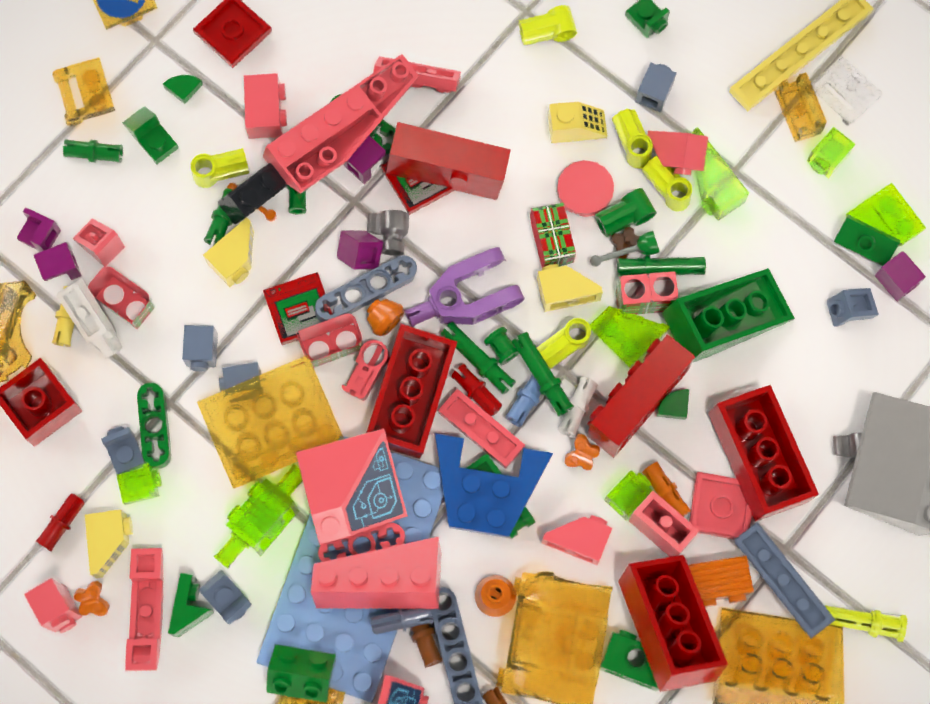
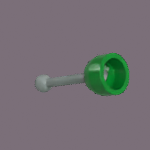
(645, 244)

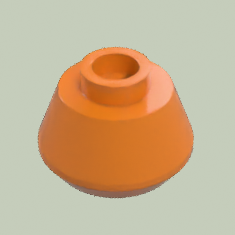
(384, 316)
(504, 600)

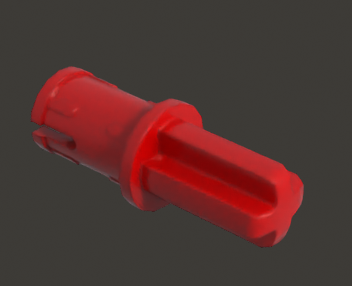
(477, 390)
(60, 522)

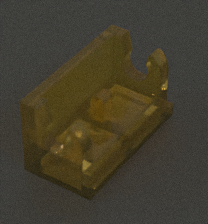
(801, 108)

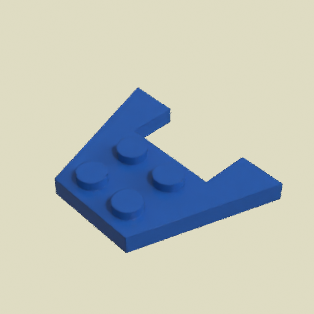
(482, 499)

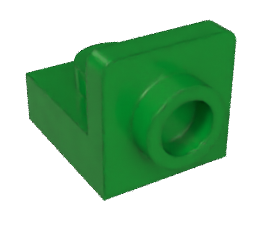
(648, 17)

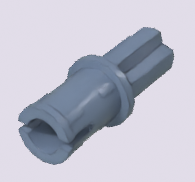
(400, 620)

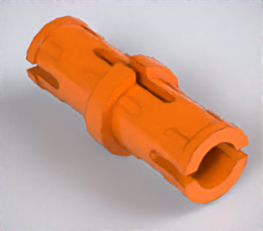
(665, 488)

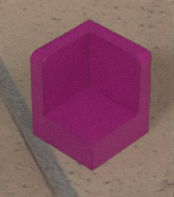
(364, 159)
(38, 231)
(359, 249)
(57, 262)
(900, 276)

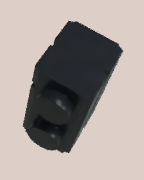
(252, 193)

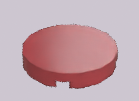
(585, 188)

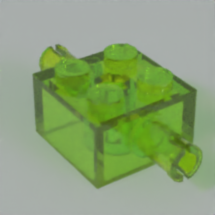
(261, 517)

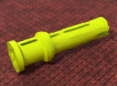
(873, 622)

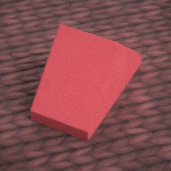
(99, 241)

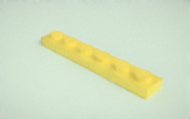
(799, 51)

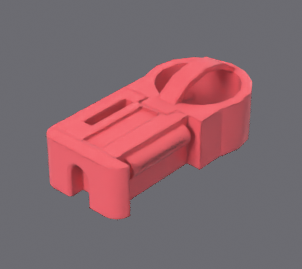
(365, 375)

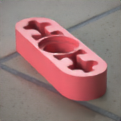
(382, 533)

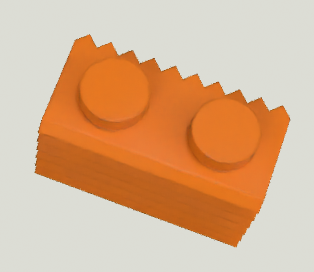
(723, 580)

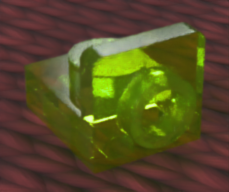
(139, 484)

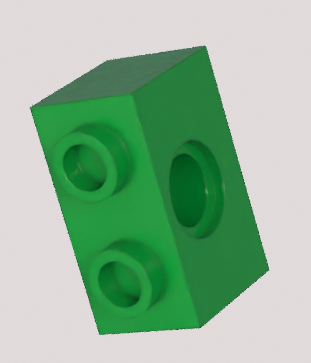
(616, 660)

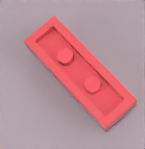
(441, 79)
(481, 428)

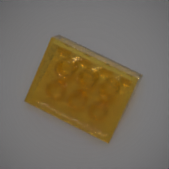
(268, 420)
(778, 662)

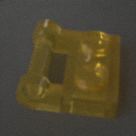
(92, 88)

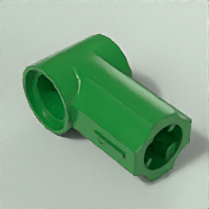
(633, 209)

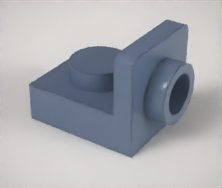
(852, 306)
(123, 450)
(225, 597)

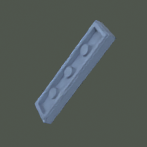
(784, 580)

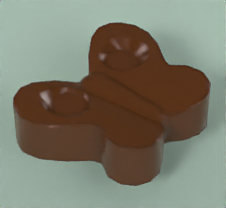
(624, 240)

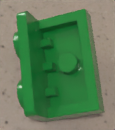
(300, 673)

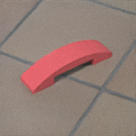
(146, 610)

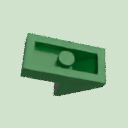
(150, 134)
(185, 615)

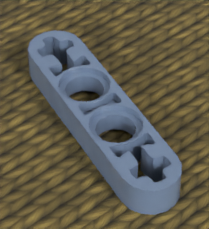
(364, 286)

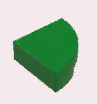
(183, 86)
(675, 405)

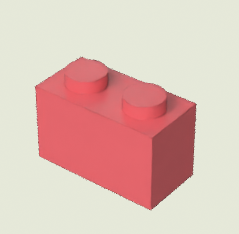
(263, 105)
(663, 525)
(53, 606)

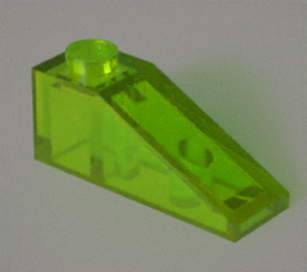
(718, 185)

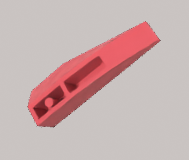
(339, 128)

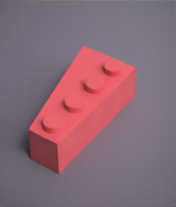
(381, 579)

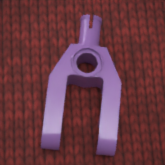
(460, 312)

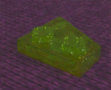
(890, 214)
(627, 333)

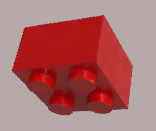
(37, 402)

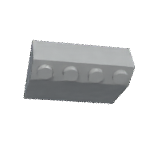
(893, 465)

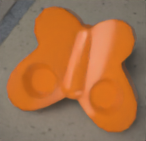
(583, 453)
(91, 600)

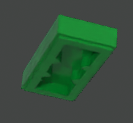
(866, 240)

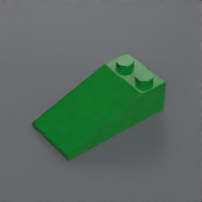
(727, 314)

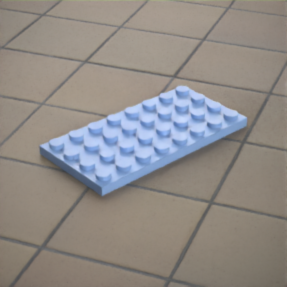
(348, 632)

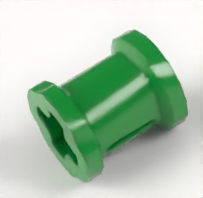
(501, 345)

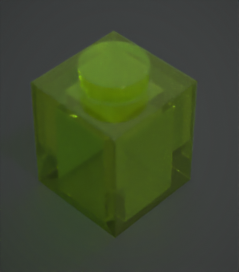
(830, 152)
(629, 494)

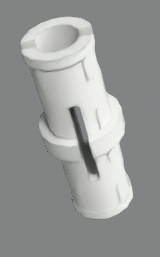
(580, 401)

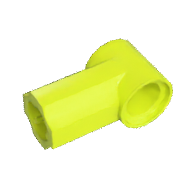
(555, 25)
(633, 137)
(222, 167)
(667, 182)
(562, 344)

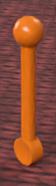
(270, 214)

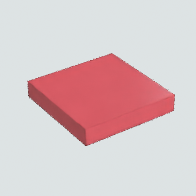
(719, 507)

